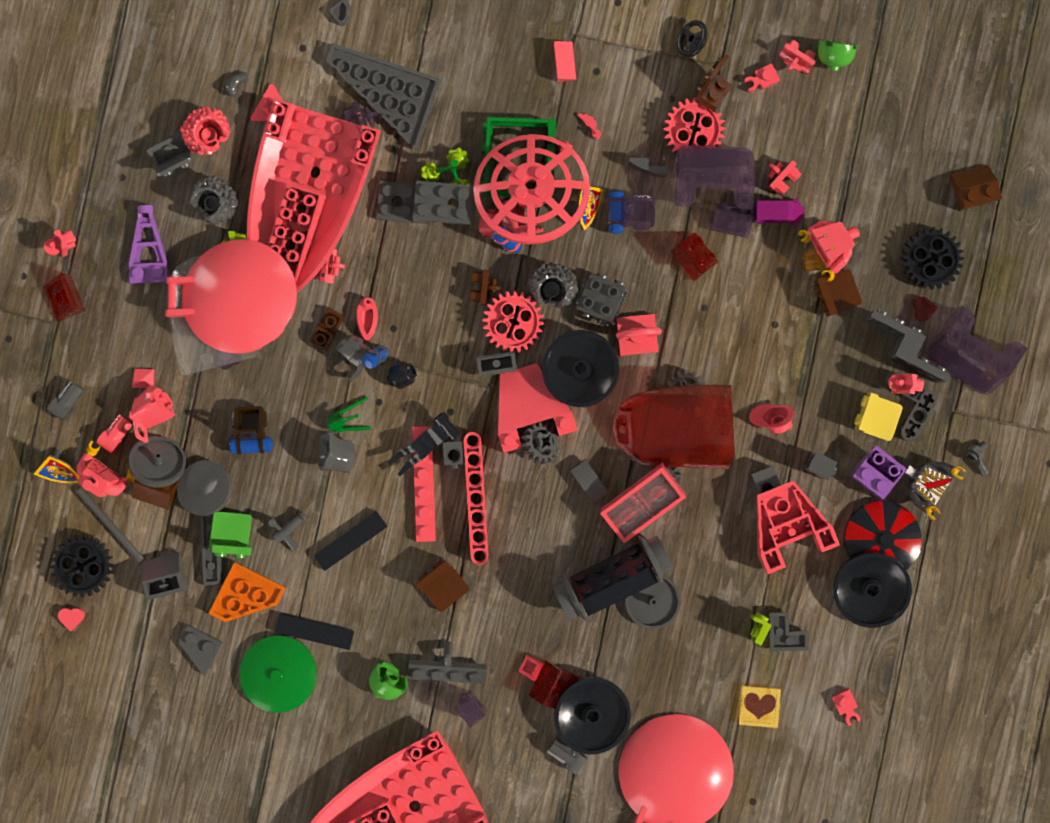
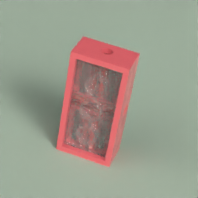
(643, 503)

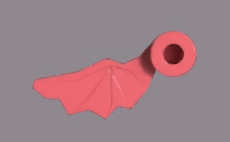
(591, 123)

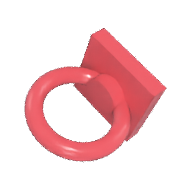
(637, 334)

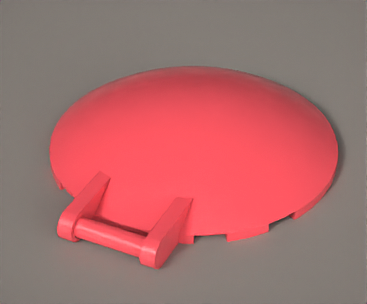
(236, 296)
(675, 770)

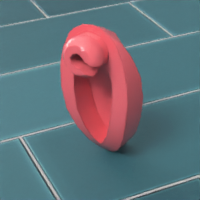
(366, 318)

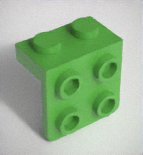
(230, 534)

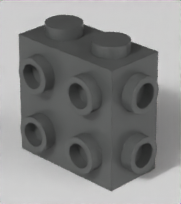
(601, 299)

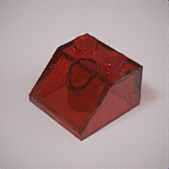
(551, 683)

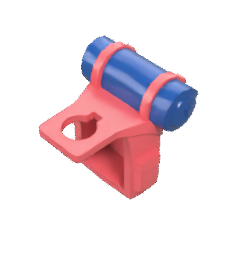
(514, 227)

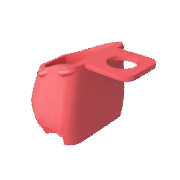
(150, 409)

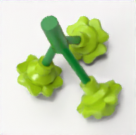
(456, 158)

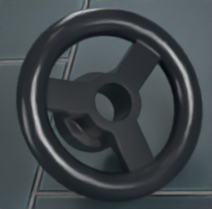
(695, 40)

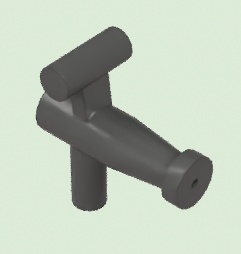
(283, 532)

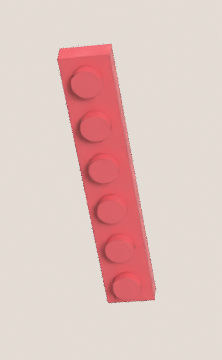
(424, 494)

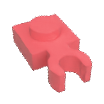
(764, 77)
(845, 704)

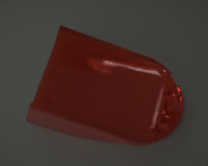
(678, 427)

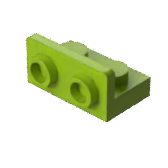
(761, 630)

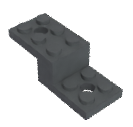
(425, 202)
(906, 346)

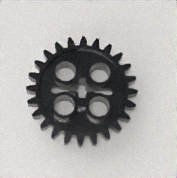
(940, 273)
(74, 551)

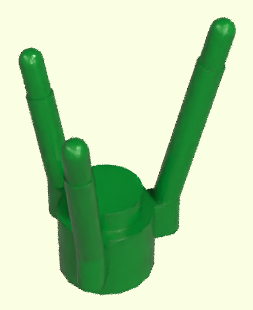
(337, 420)

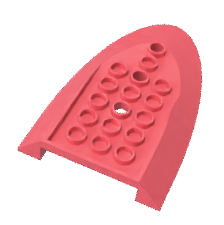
(283, 182)
(417, 773)

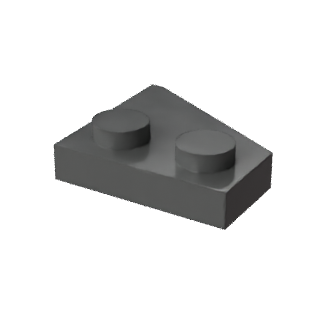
(200, 648)

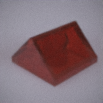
(63, 297)

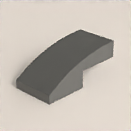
(642, 165)
(588, 481)

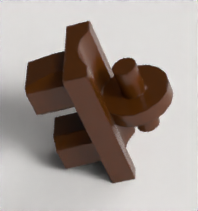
(482, 278)

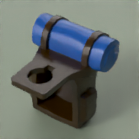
(250, 431)

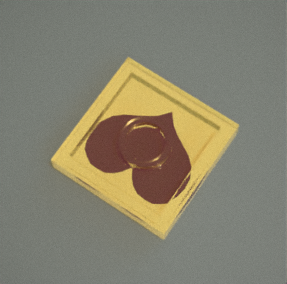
(759, 706)

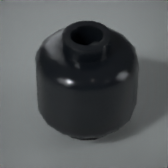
(401, 375)

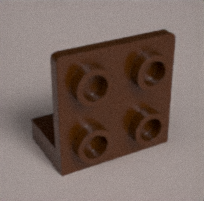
(715, 88)

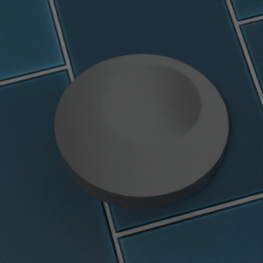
(157, 462)
(204, 488)
(655, 605)

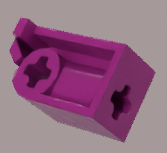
(778, 212)

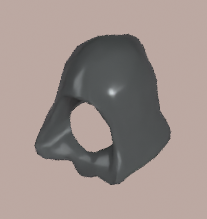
(336, 453)

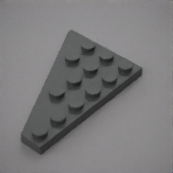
(393, 91)

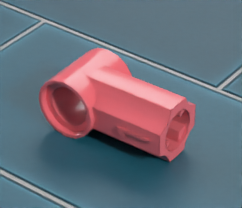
(112, 438)

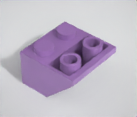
(877, 472)

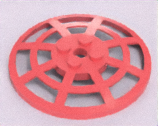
(535, 197)

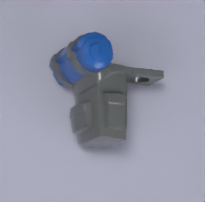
(361, 355)

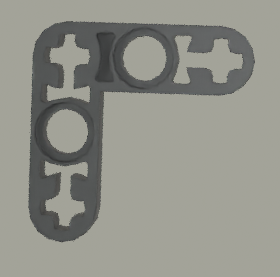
(918, 399)

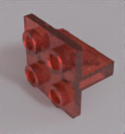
(694, 256)

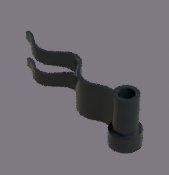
(427, 441)

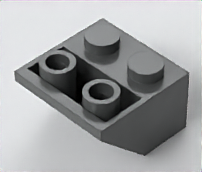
(163, 576)

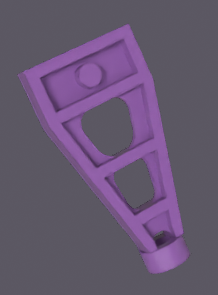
(147, 272)

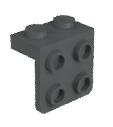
(170, 154)

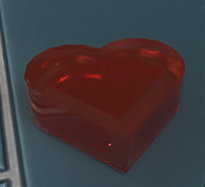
(924, 309)

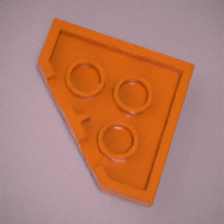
(245, 594)

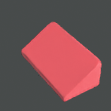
(564, 61)

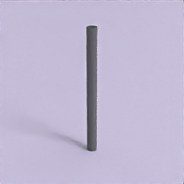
(110, 525)

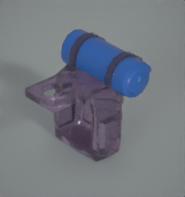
(629, 212)

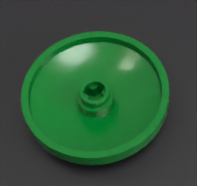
(278, 673)

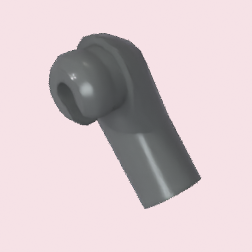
(233, 81)

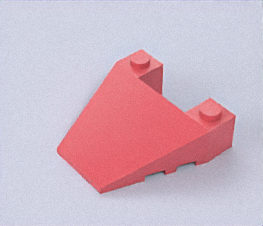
(528, 401)
(785, 517)

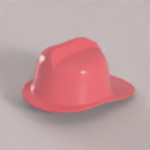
(773, 417)

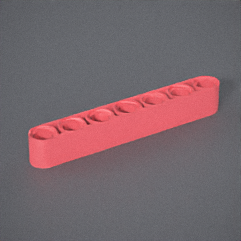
(473, 507)

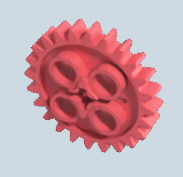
(676, 124)
(496, 316)

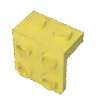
(878, 417)

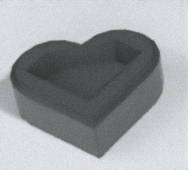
(340, 12)

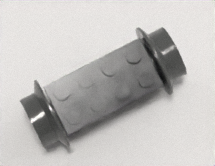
(613, 579)

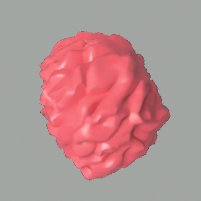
(205, 130)

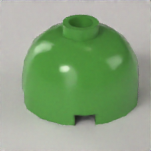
(836, 54)
(386, 681)

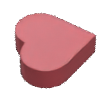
(71, 617)

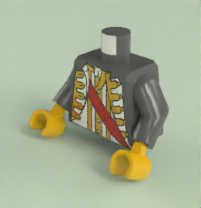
(930, 483)

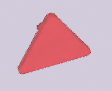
(263, 109)

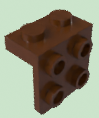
(837, 294)
(442, 585)

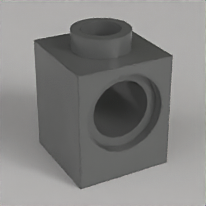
(447, 447)

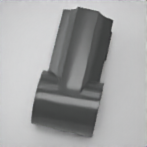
(63, 404)
(571, 759)

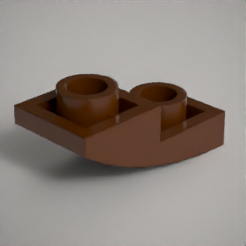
(327, 329)

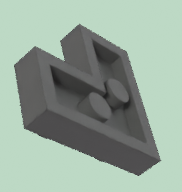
(781, 638)

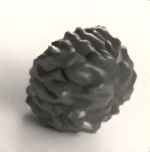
(214, 199)
(553, 285)

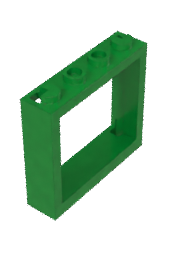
(549, 124)

